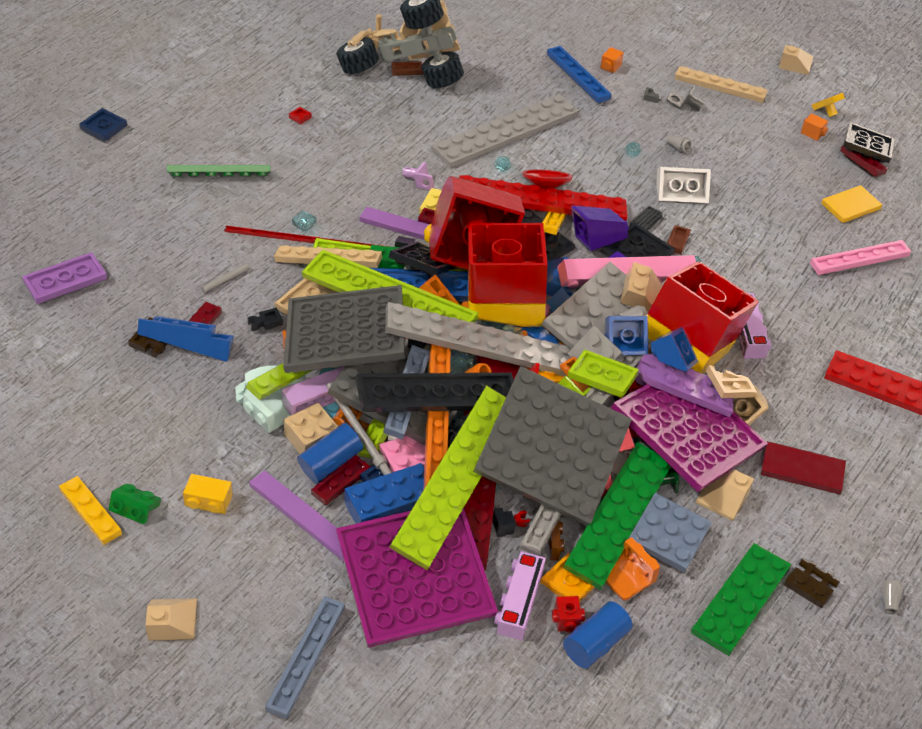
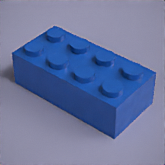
(385, 494)

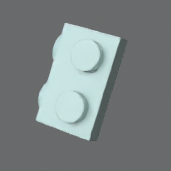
(268, 411)

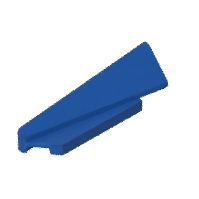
(188, 335)

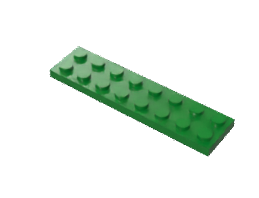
(617, 516)

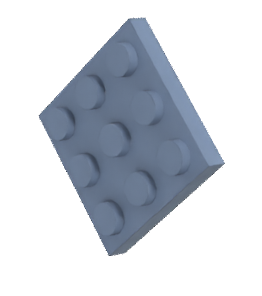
(670, 532)

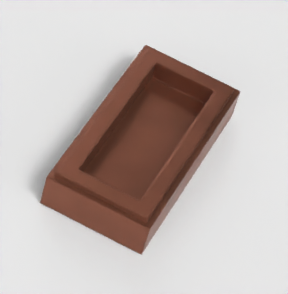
(406, 68)
(678, 238)

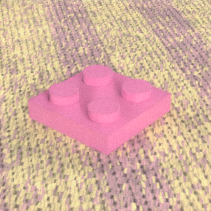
(403, 453)

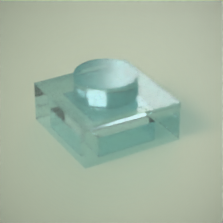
(304, 220)

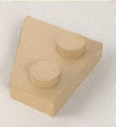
(731, 385)

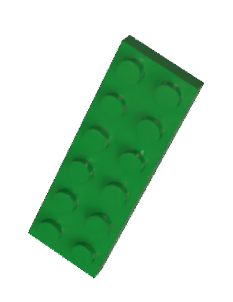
(740, 599)

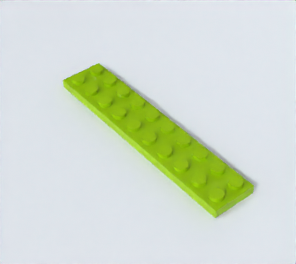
(345, 275)
(449, 486)

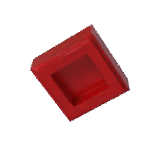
(300, 115)

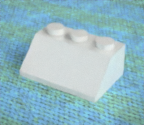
(683, 184)

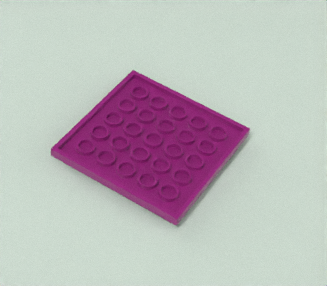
(689, 436)
(402, 598)

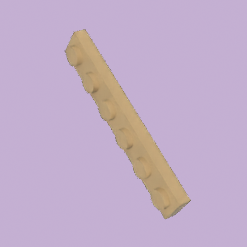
(721, 84)
(305, 255)

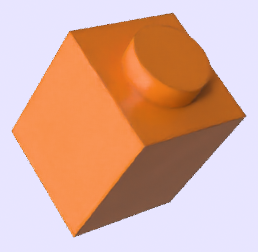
(611, 60)
(814, 127)

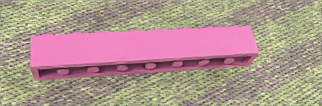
(579, 271)

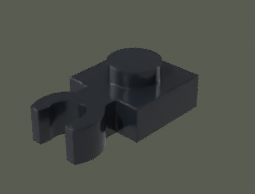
(268, 318)

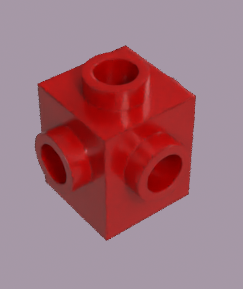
(567, 613)

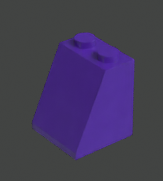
(598, 226)

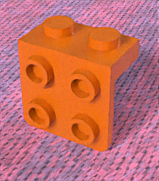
(632, 571)

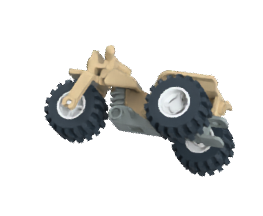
(422, 35)

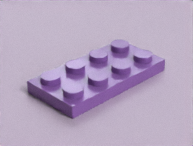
(64, 277)

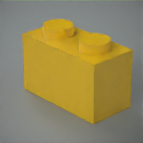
(207, 494)

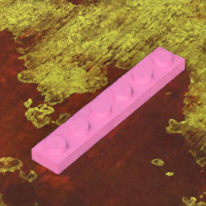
(860, 257)

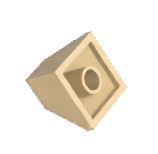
(796, 60)
(751, 407)
(726, 494)
(171, 619)

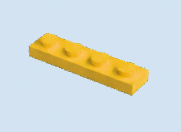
(90, 510)

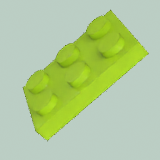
(603, 373)

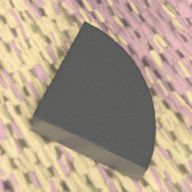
(650, 96)

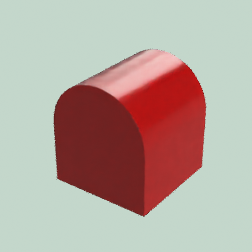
(464, 204)

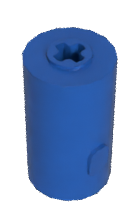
(330, 453)
(597, 634)

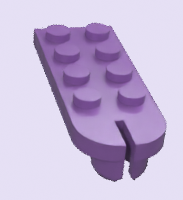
(686, 385)

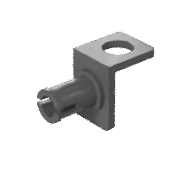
(689, 99)

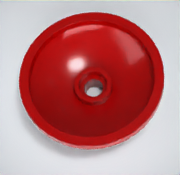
(547, 178)

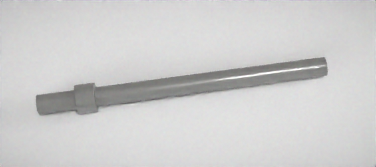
(379, 460)

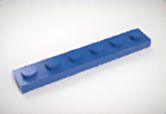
(579, 74)

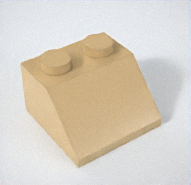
(640, 286)

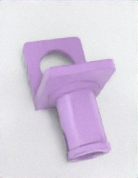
(419, 175)

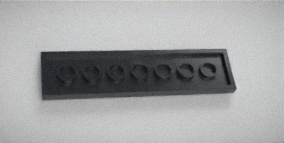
(427, 390)

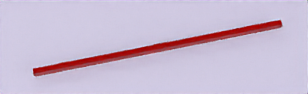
(279, 235)

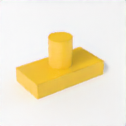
(829, 104)

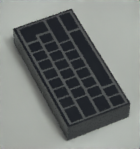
(647, 217)

